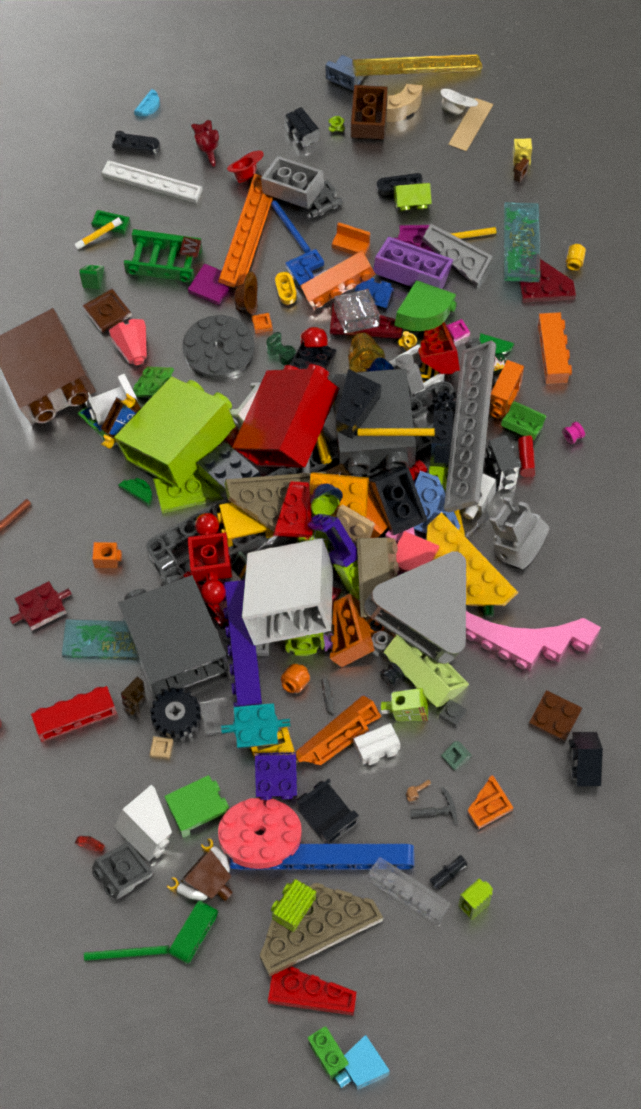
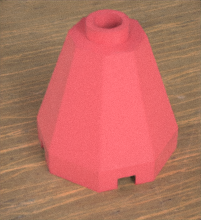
(130, 340)

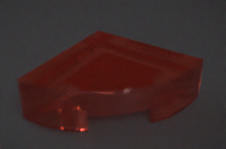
(89, 843)

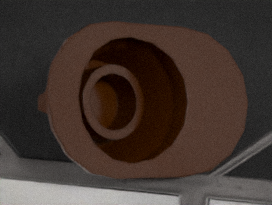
(246, 294)

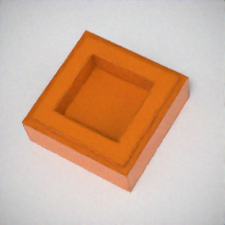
(262, 323)

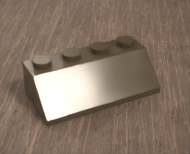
(375, 565)

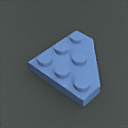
(432, 499)

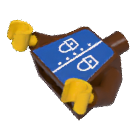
(118, 417)

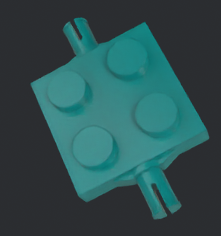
(255, 725)

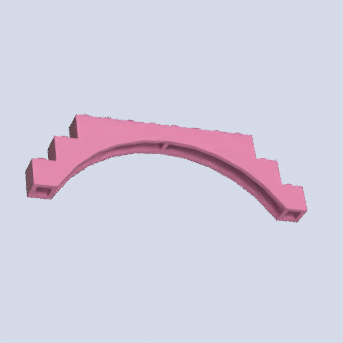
(525, 644)

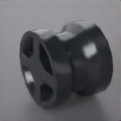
(391, 674)

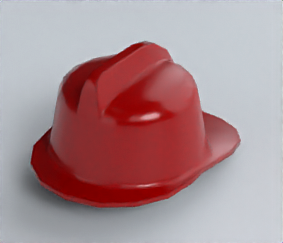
(246, 166)

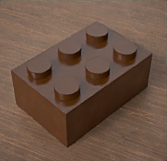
(369, 112)

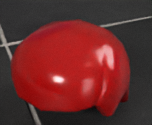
(314, 337)

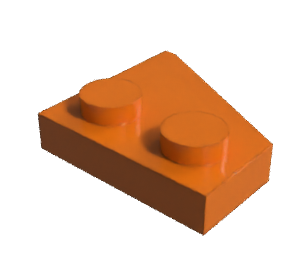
(489, 804)

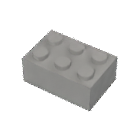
(292, 182)

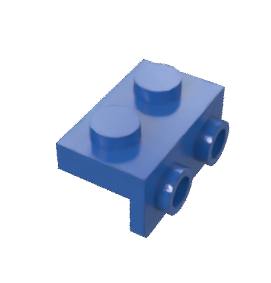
(380, 292)

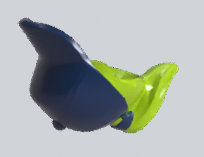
(325, 499)

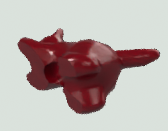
(206, 139)

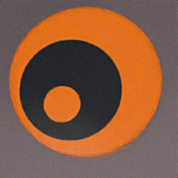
(374, 626)

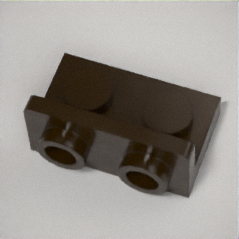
(133, 696)

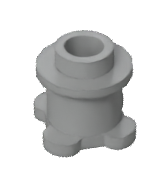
(380, 646)

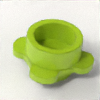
(336, 124)

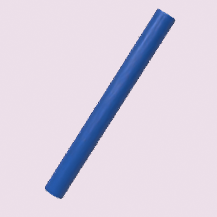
(290, 227)

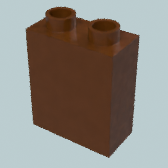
(43, 368)

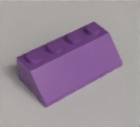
(411, 263)

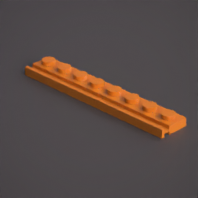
(246, 235)

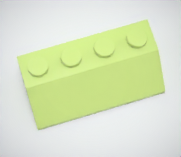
(438, 680)

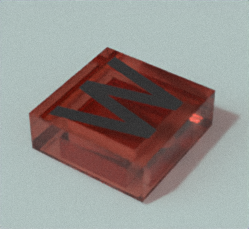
(190, 247)

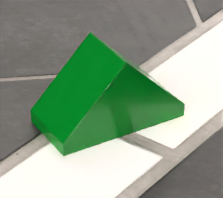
(91, 276)

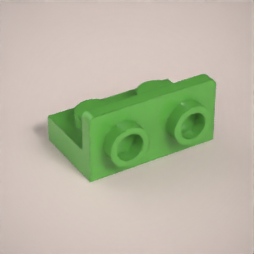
(327, 1052)

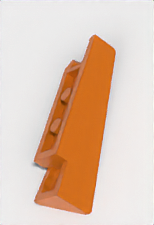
(339, 732)

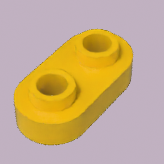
(286, 289)

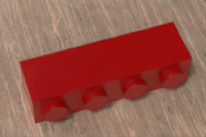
(73, 713)

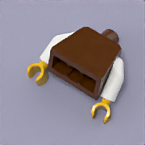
(206, 876)

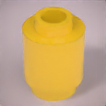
(575, 257)

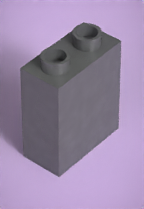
(391, 411)
(173, 635)

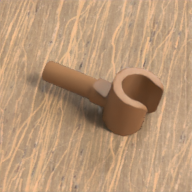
(412, 792)

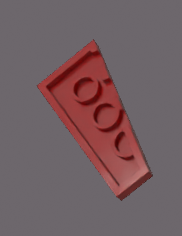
(307, 991)

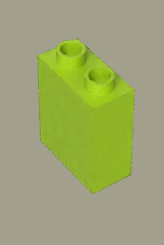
(176, 430)

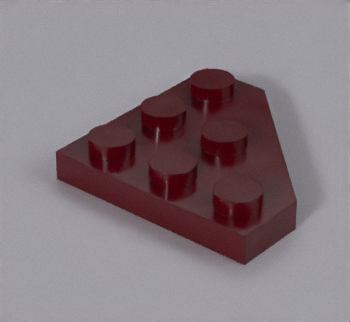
(552, 286)

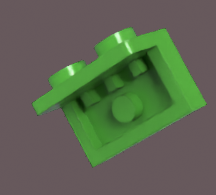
(523, 420)

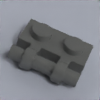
(325, 194)

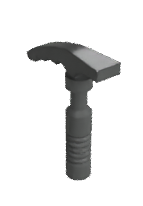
(451, 809)

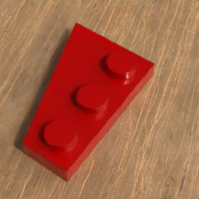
(295, 512)

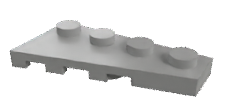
(466, 258)

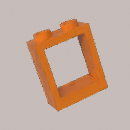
(506, 389)

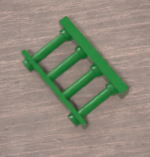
(159, 241)

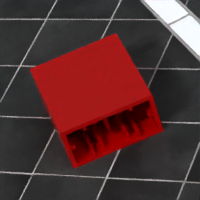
(286, 417)

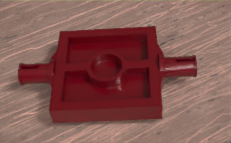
(40, 605)

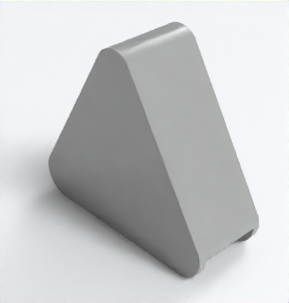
(426, 606)

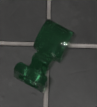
(285, 352)

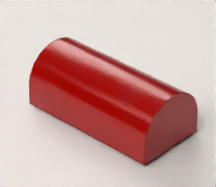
(526, 456)

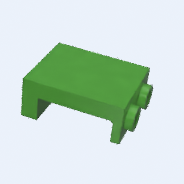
(196, 804)

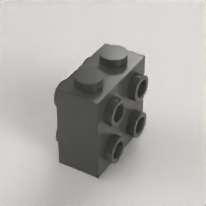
(503, 462)

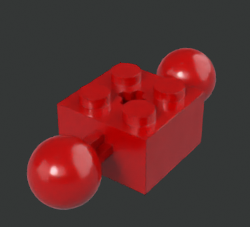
(210, 558)

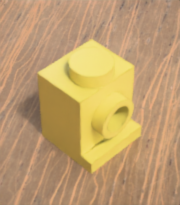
(521, 149)

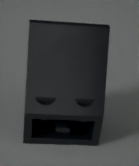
(319, 356)

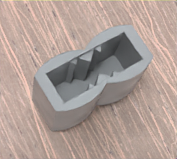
(414, 377)

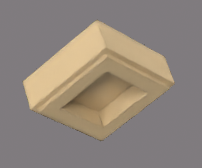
(161, 748)

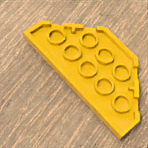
(483, 581)

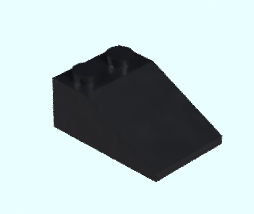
(397, 499)

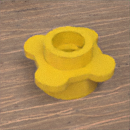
(411, 339)

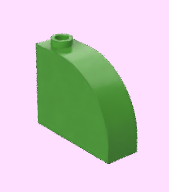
(425, 307)

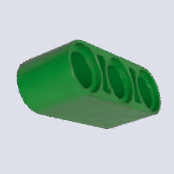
(193, 932)

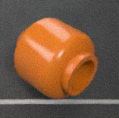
(295, 678)

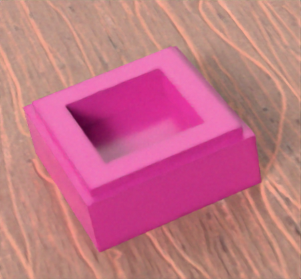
(458, 330)

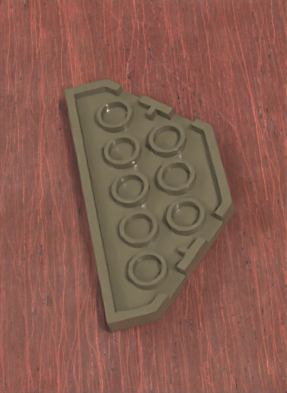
(262, 495)
(328, 921)

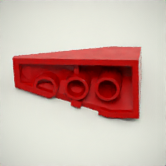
(439, 350)

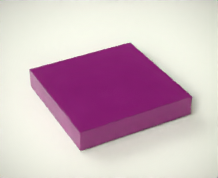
(207, 285)

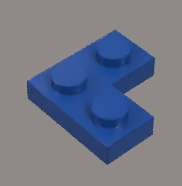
(301, 267)

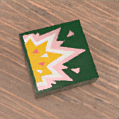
(499, 363)

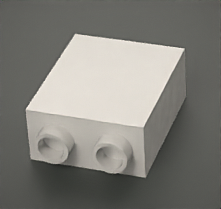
(288, 592)

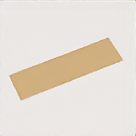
(470, 125)

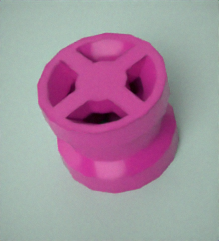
(573, 432)

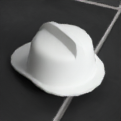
(455, 102)

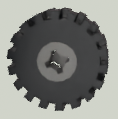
(176, 724)

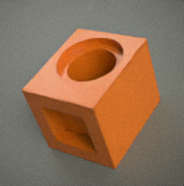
(103, 548)

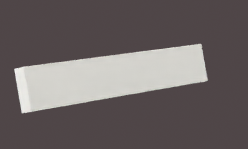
(152, 181)

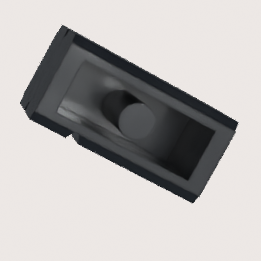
(302, 127)

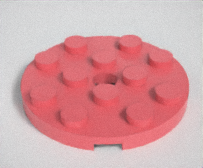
(262, 851)

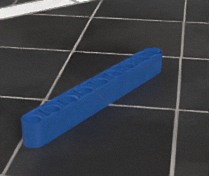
(343, 857)

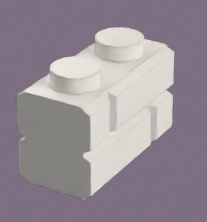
(377, 744)

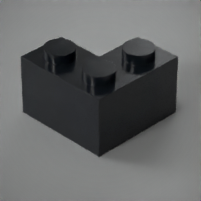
(587, 757)

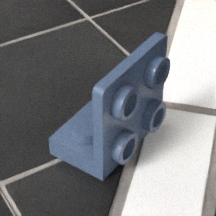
(342, 73)

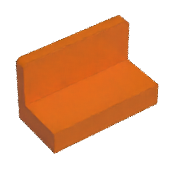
(351, 239)

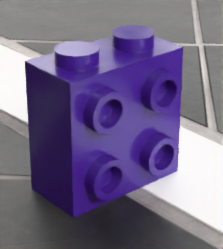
(275, 775)

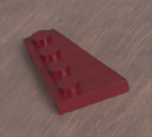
(385, 329)

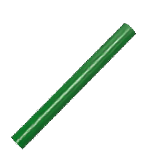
(130, 952)

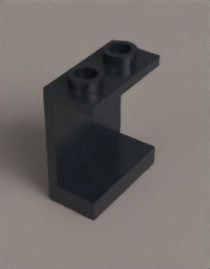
(442, 440)
(326, 812)

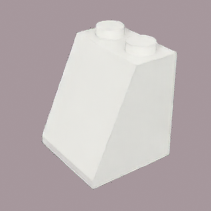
(145, 824)

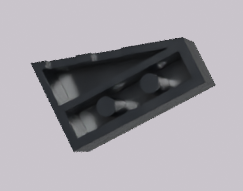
(356, 403)

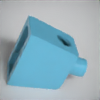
(364, 1066)

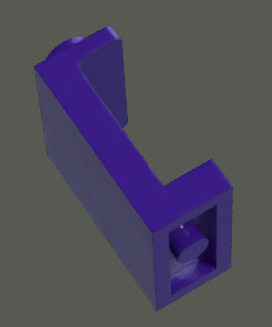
(344, 549)

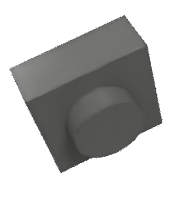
(452, 713)

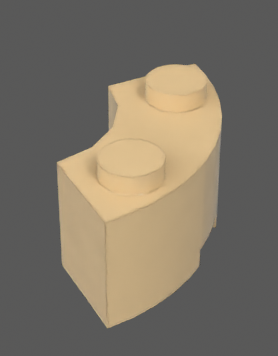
(404, 103)

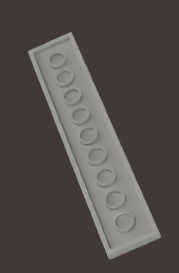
(470, 427)

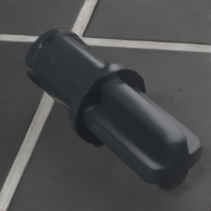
(448, 872)

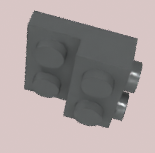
(121, 870)

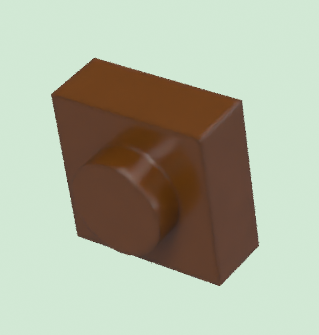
(521, 169)

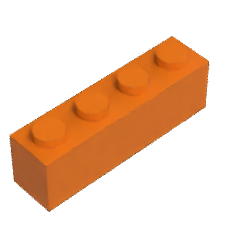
(338, 280)
(553, 348)

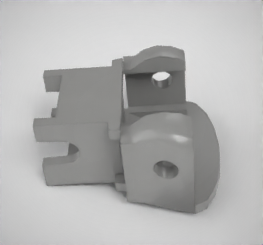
(522, 528)

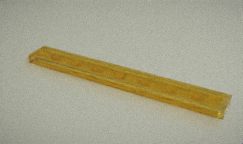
(416, 65)

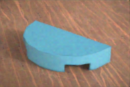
(148, 105)

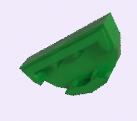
(501, 345)
(138, 489)

